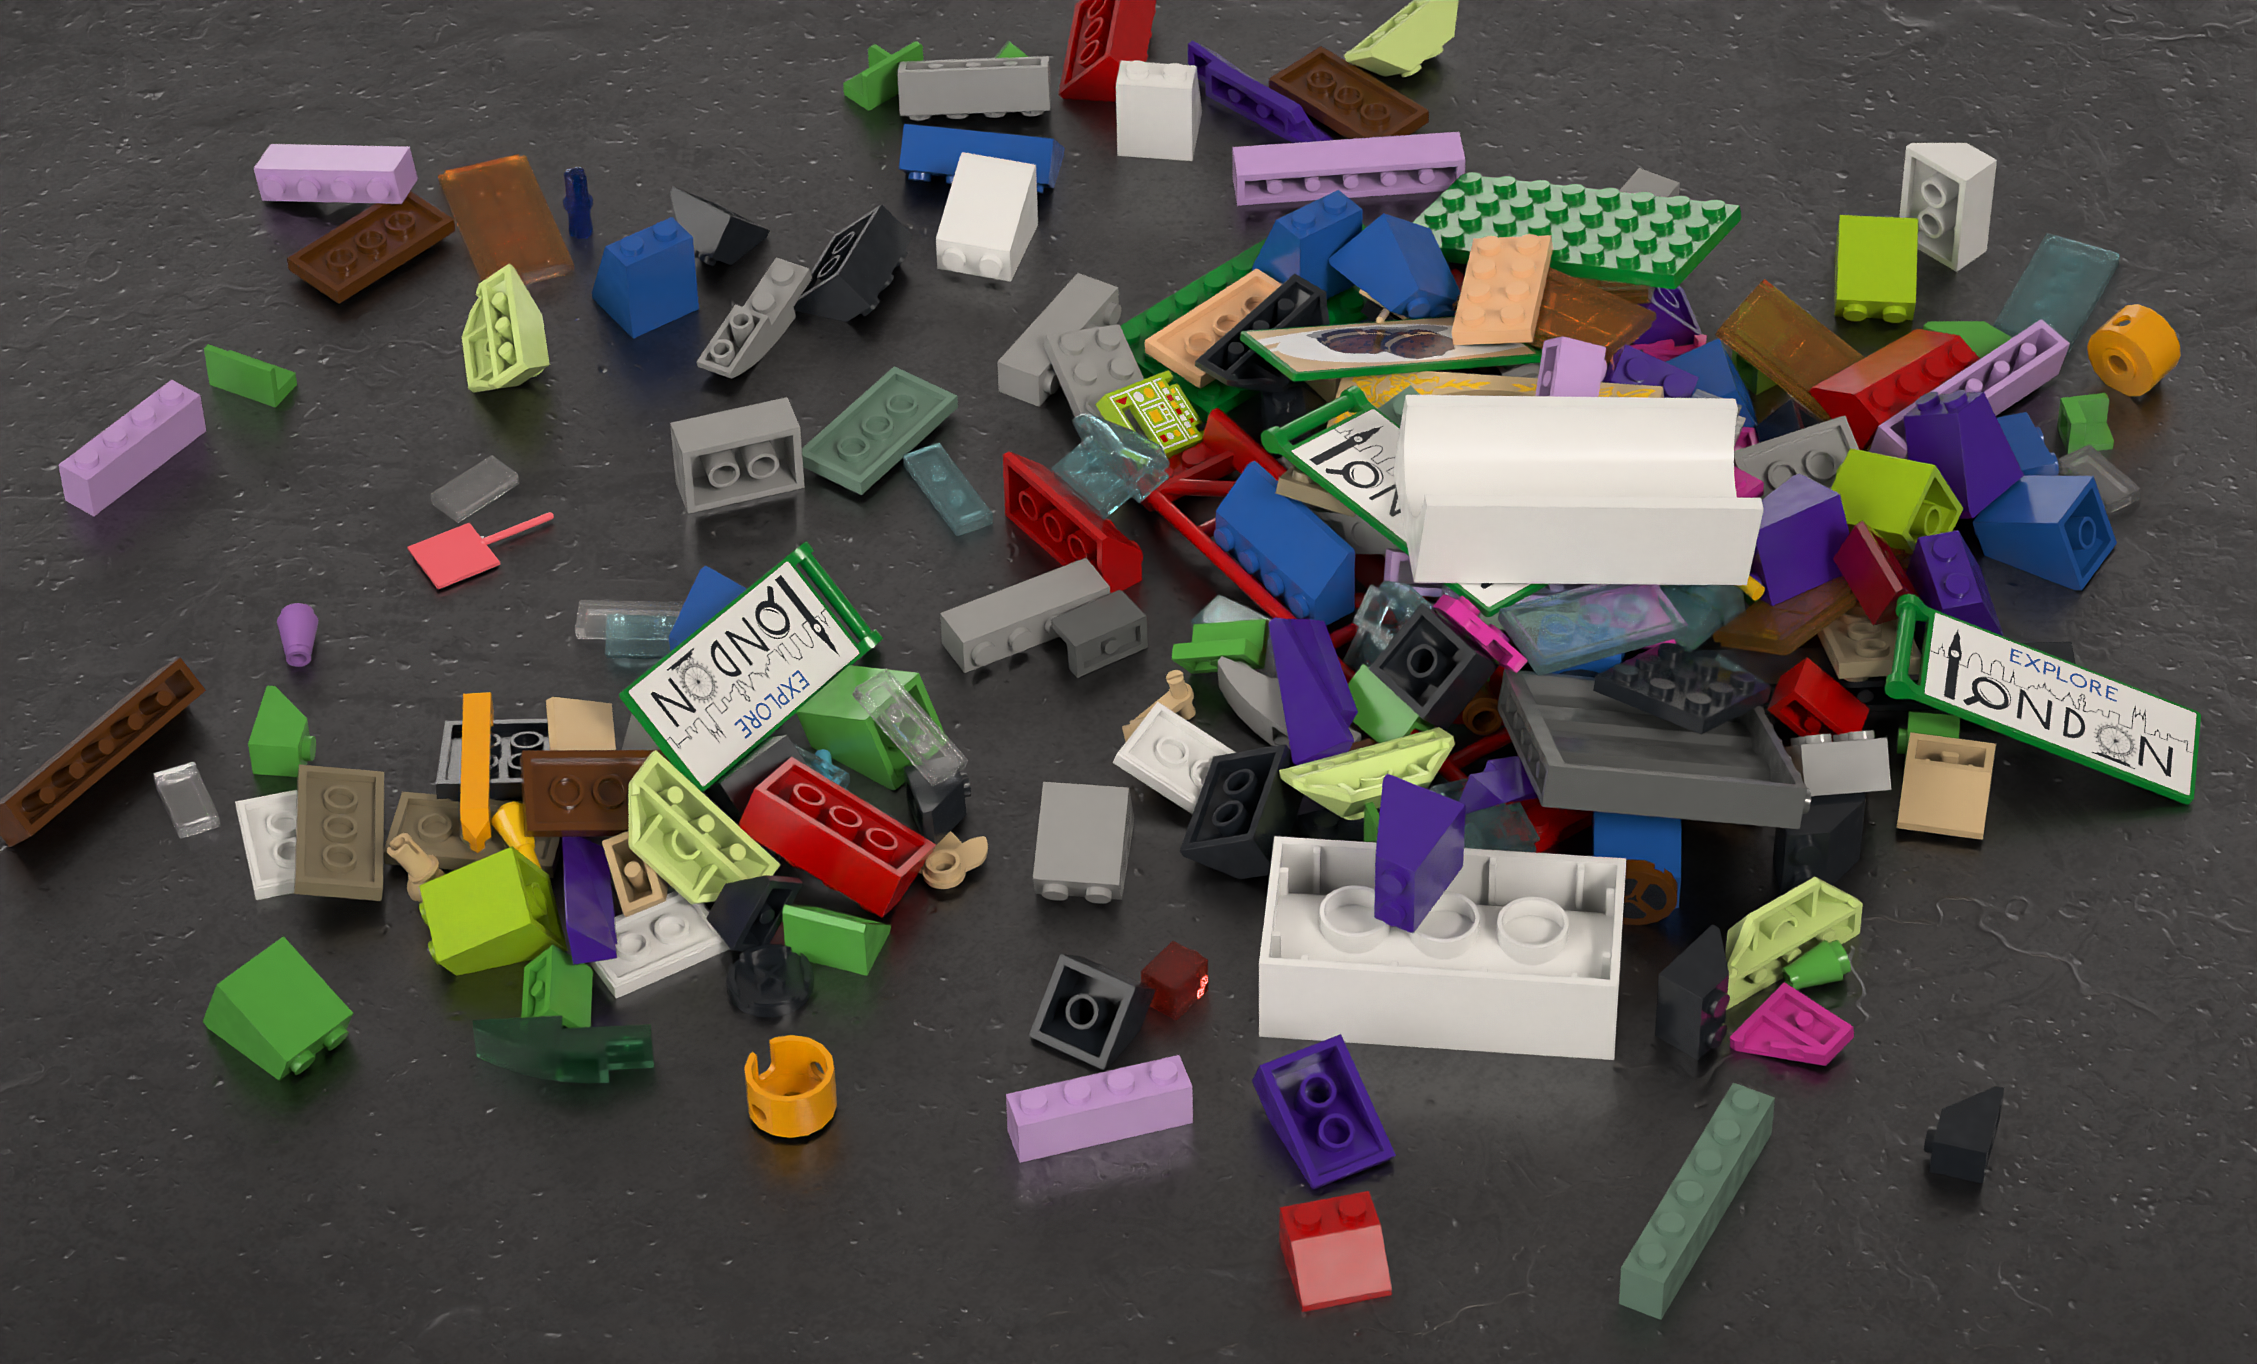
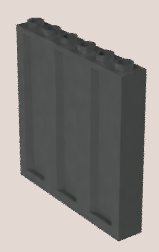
(1622, 760)

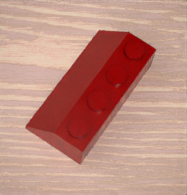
(1099, 40)
(1892, 380)
(1066, 524)
(835, 836)

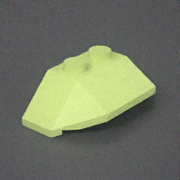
(1407, 38)
(503, 334)
(1356, 777)
(688, 835)
(1784, 932)

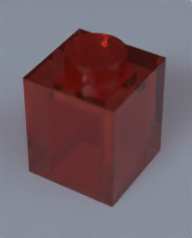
(1178, 977)

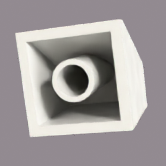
(1157, 110)
(988, 217)

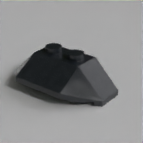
(1289, 306)

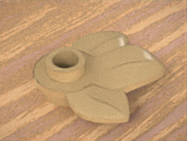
(952, 859)

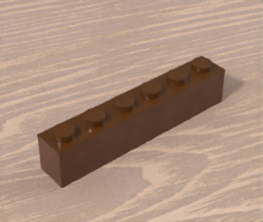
(97, 751)

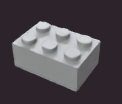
(737, 455)
(1847, 765)

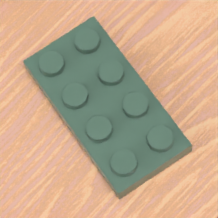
(878, 430)

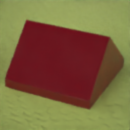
(1873, 573)

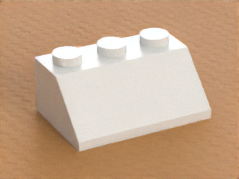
(1952, 198)

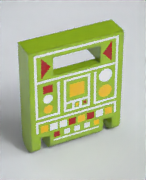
(1159, 410)

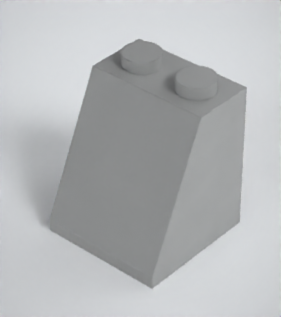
(1083, 841)

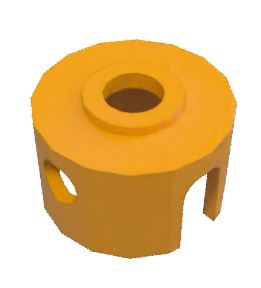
(2135, 354)
(792, 1093)

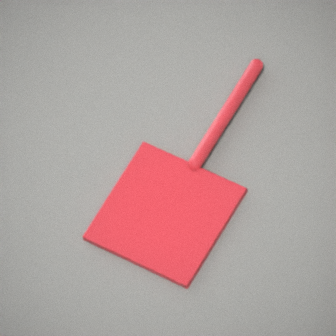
(463, 552)

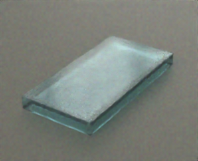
(2059, 288)
(1590, 624)

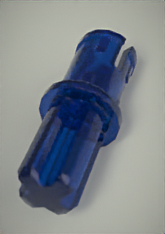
(578, 203)

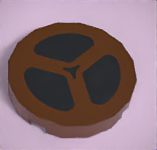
(1647, 893)

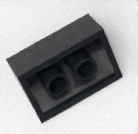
(856, 267)
(1242, 812)

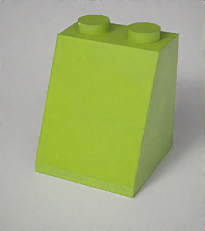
(1876, 268)
(1895, 497)
(491, 914)

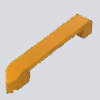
(475, 769)

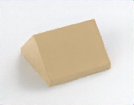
(580, 724)

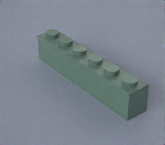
(1696, 1201)

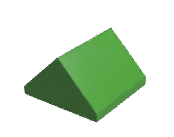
(834, 937)

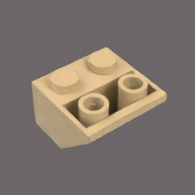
(1946, 785)

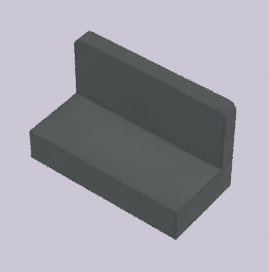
(1102, 632)

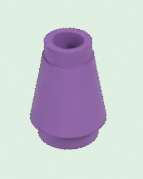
(297, 631)

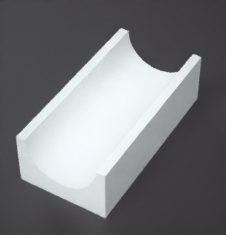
(1573, 491)
(1502, 963)

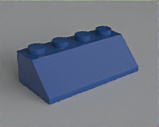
(937, 150)
(1286, 548)

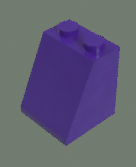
(1965, 444)
(1798, 539)
(1951, 581)
(1415, 851)

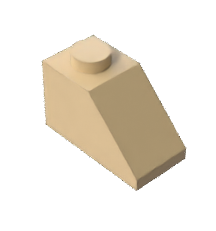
(634, 880)

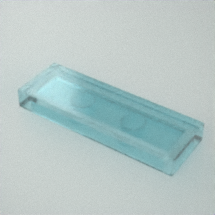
(948, 489)

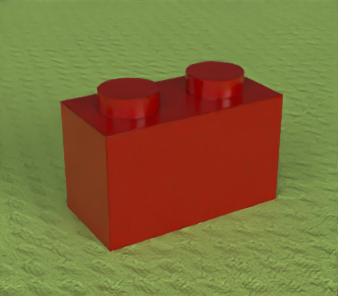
(1816, 703)

